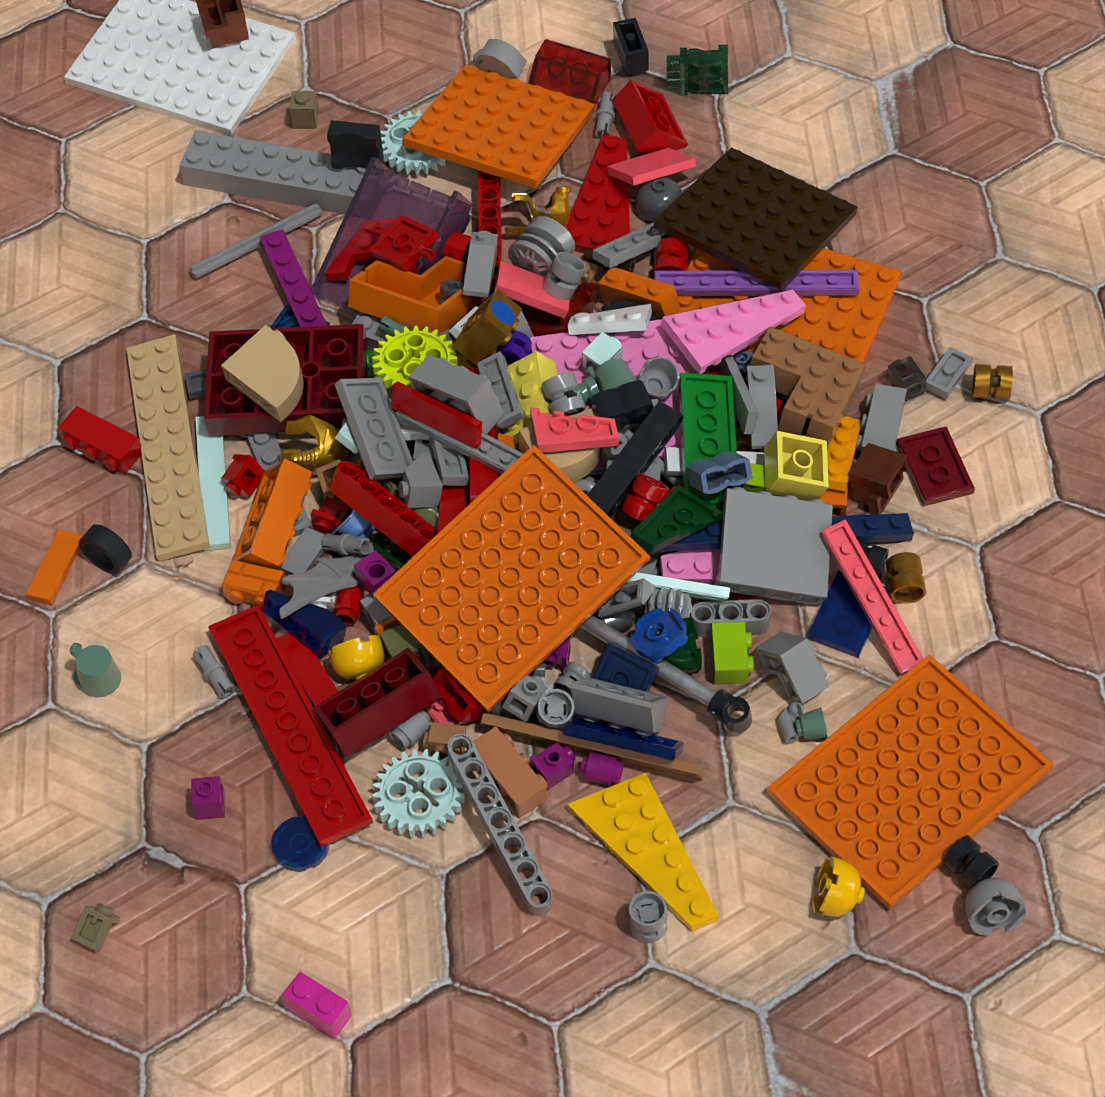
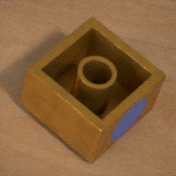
(488, 327)

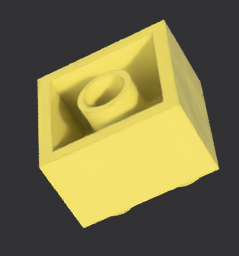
(796, 466)

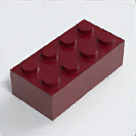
(378, 702)

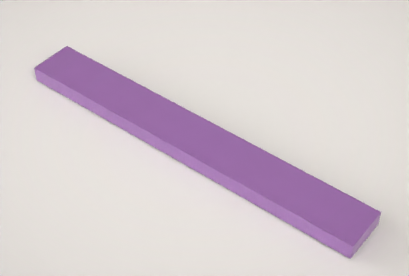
(743, 284)

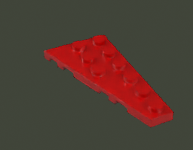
(603, 201)

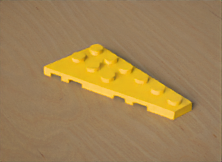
(645, 842)

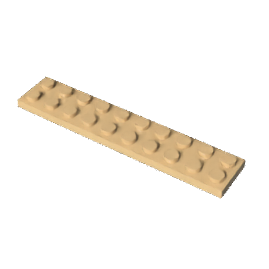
(167, 448)

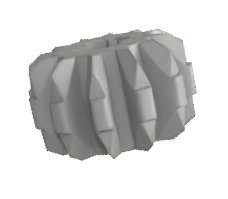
(670, 598)

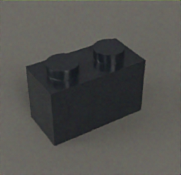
(630, 46)

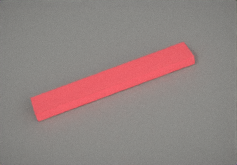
(872, 597)

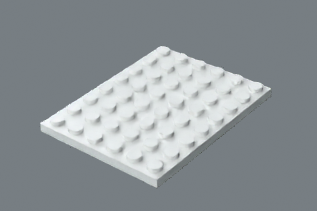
(164, 63)

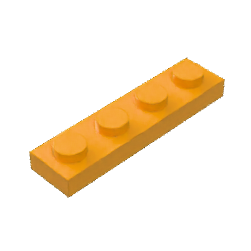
(842, 453)

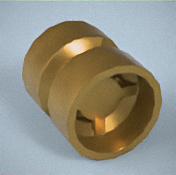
(982, 381)
(905, 577)

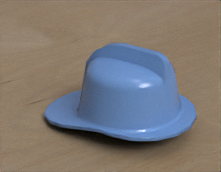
(355, 525)

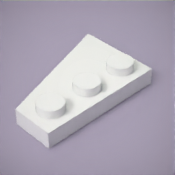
(616, 320)

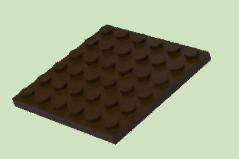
(756, 218)

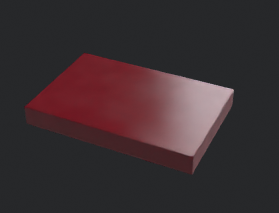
(935, 466)

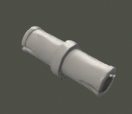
(605, 114)
(346, 544)
(214, 671)

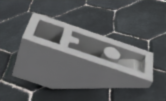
(480, 264)
(763, 392)

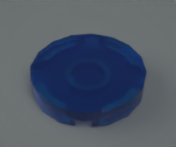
(297, 846)

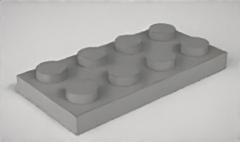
(374, 427)

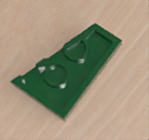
(674, 519)

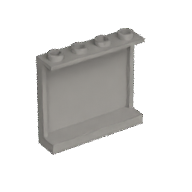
(774, 546)

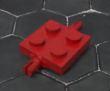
(403, 243)

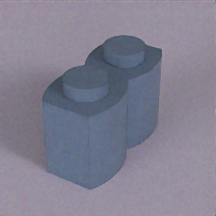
(719, 472)

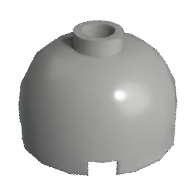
(994, 905)

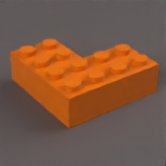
(412, 297)

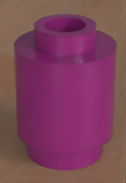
(602, 769)

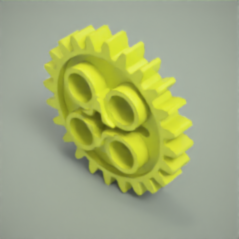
(405, 351)

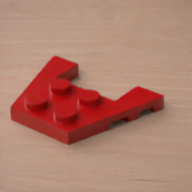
(358, 250)

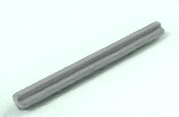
(253, 241)

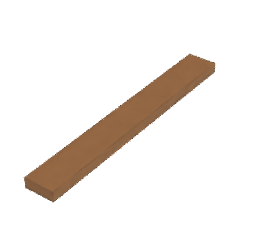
(551, 736)

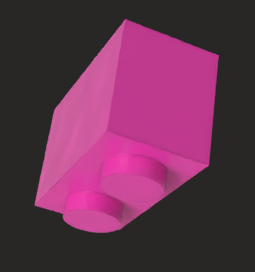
(317, 1005)

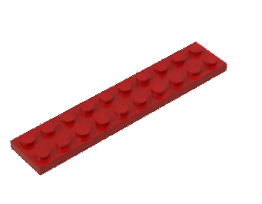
(290, 726)

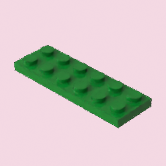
(706, 424)

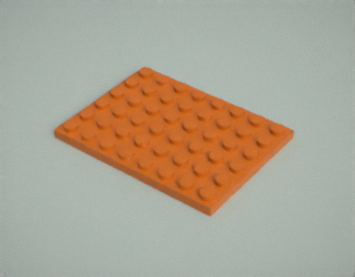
(830, 321)
(511, 577)
(909, 779)

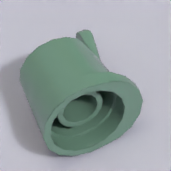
(611, 374)
(95, 670)

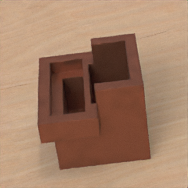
(223, 21)
(877, 476)

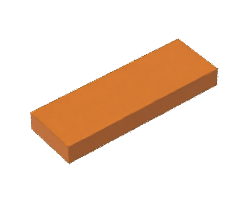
(54, 567)

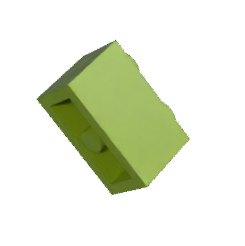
(730, 653)

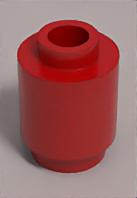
(348, 605)

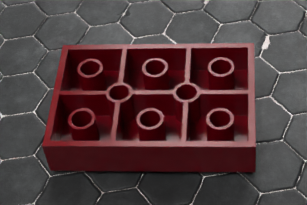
(324, 359)

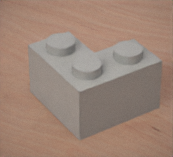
(795, 664)

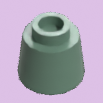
(812, 725)

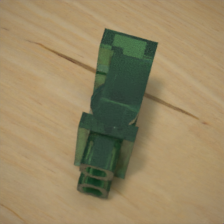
(699, 71)

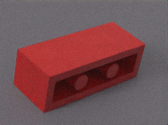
(100, 440)

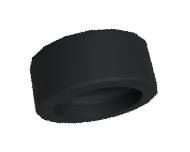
(105, 549)

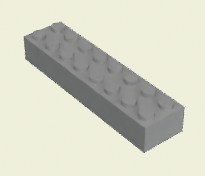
(268, 172)

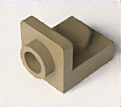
(94, 926)

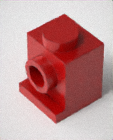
(242, 475)

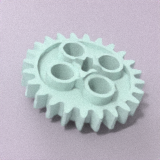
(402, 156)
(402, 810)

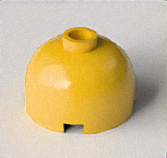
(357, 657)
(838, 888)

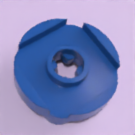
(658, 647)

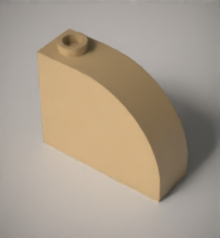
(267, 372)
(573, 463)

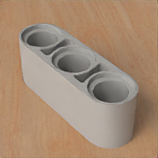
(739, 609)

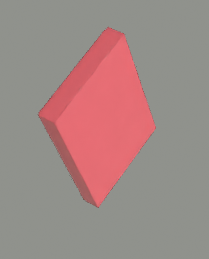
(651, 166)
(528, 289)

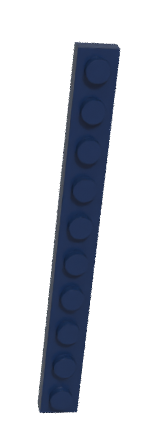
(865, 528)

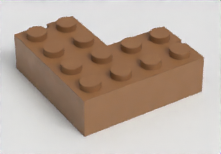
(814, 379)

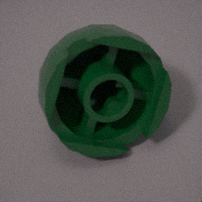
(687, 657)

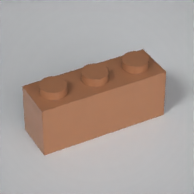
(511, 772)

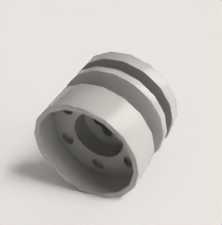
(540, 244)

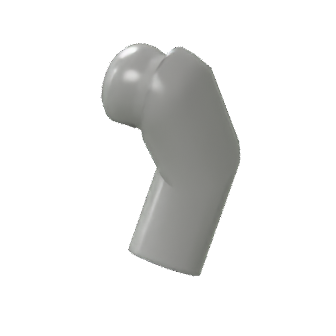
(787, 721)

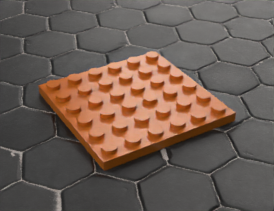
(499, 125)

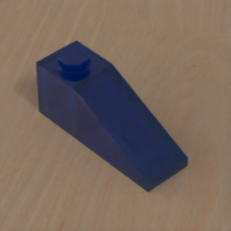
(310, 625)

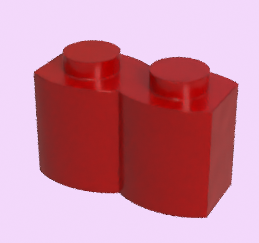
(458, 699)

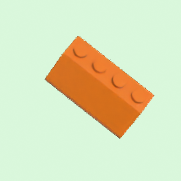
(273, 515)

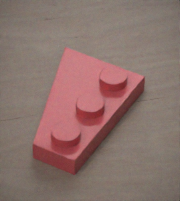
(564, 433)

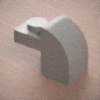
(499, 58)

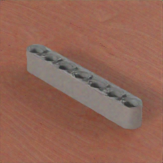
(504, 836)

